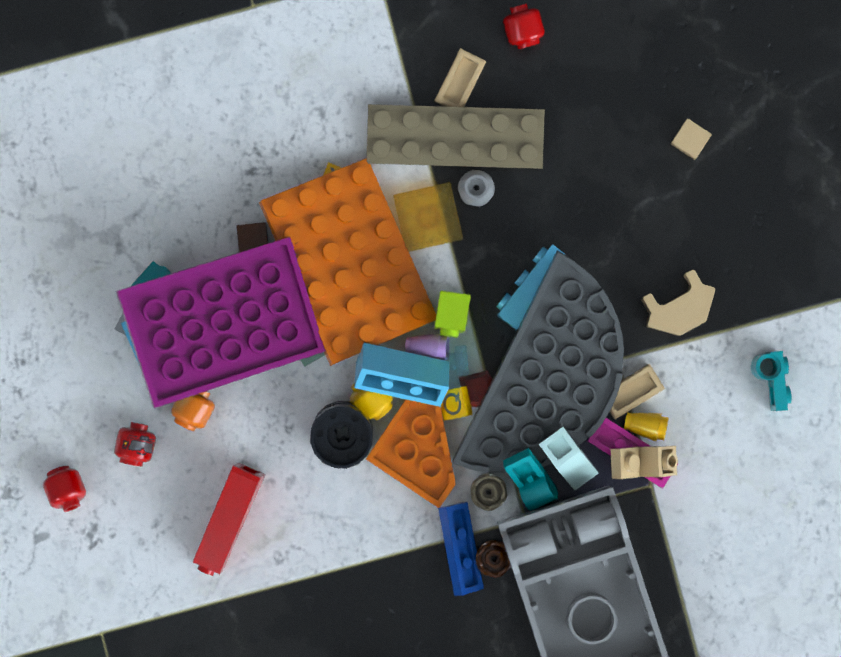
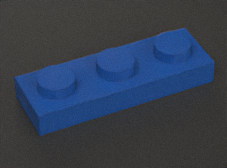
(460, 548)

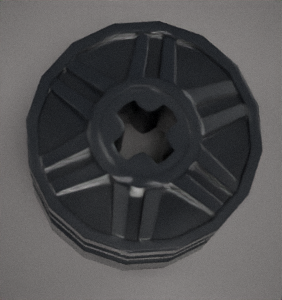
(342, 451)

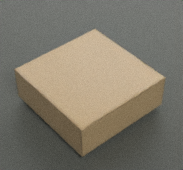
(691, 139)

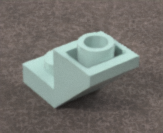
(568, 458)

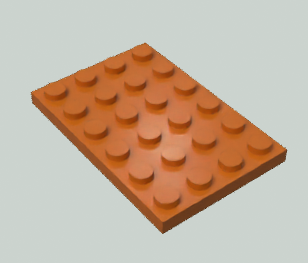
(350, 260)

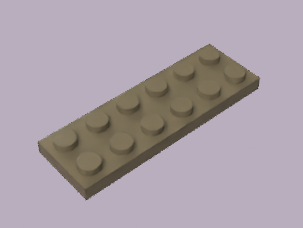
(455, 136)

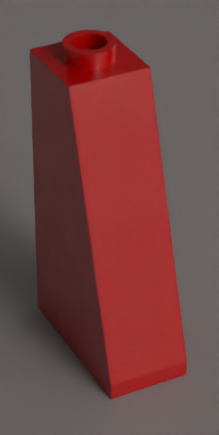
(228, 518)

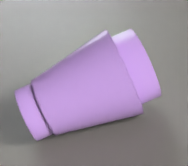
(428, 345)

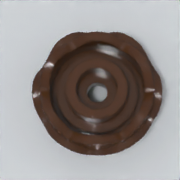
(486, 565)

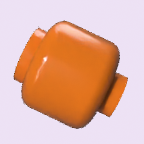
(193, 411)

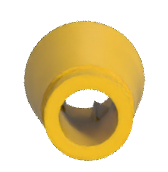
(648, 425)

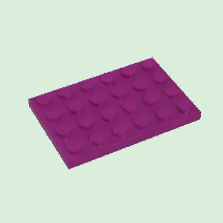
(220, 321)

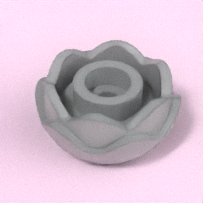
(471, 196)

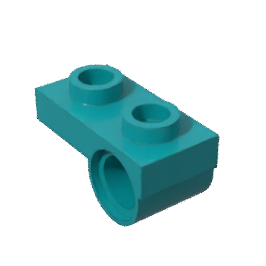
(779, 393)
(531, 479)

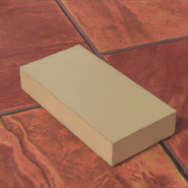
(460, 80)
(636, 390)

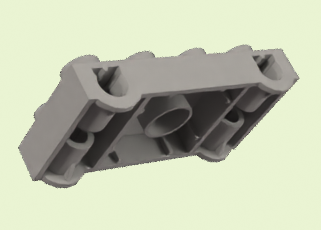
(582, 579)

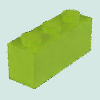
(452, 313)

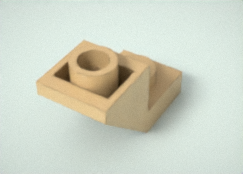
(643, 462)

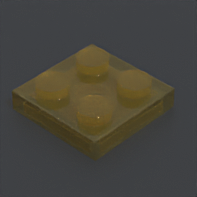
(428, 217)

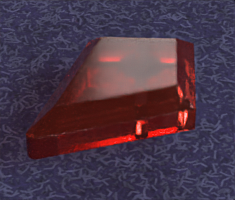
(477, 386)

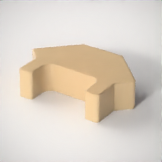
(682, 312)

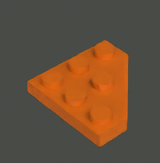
(417, 451)

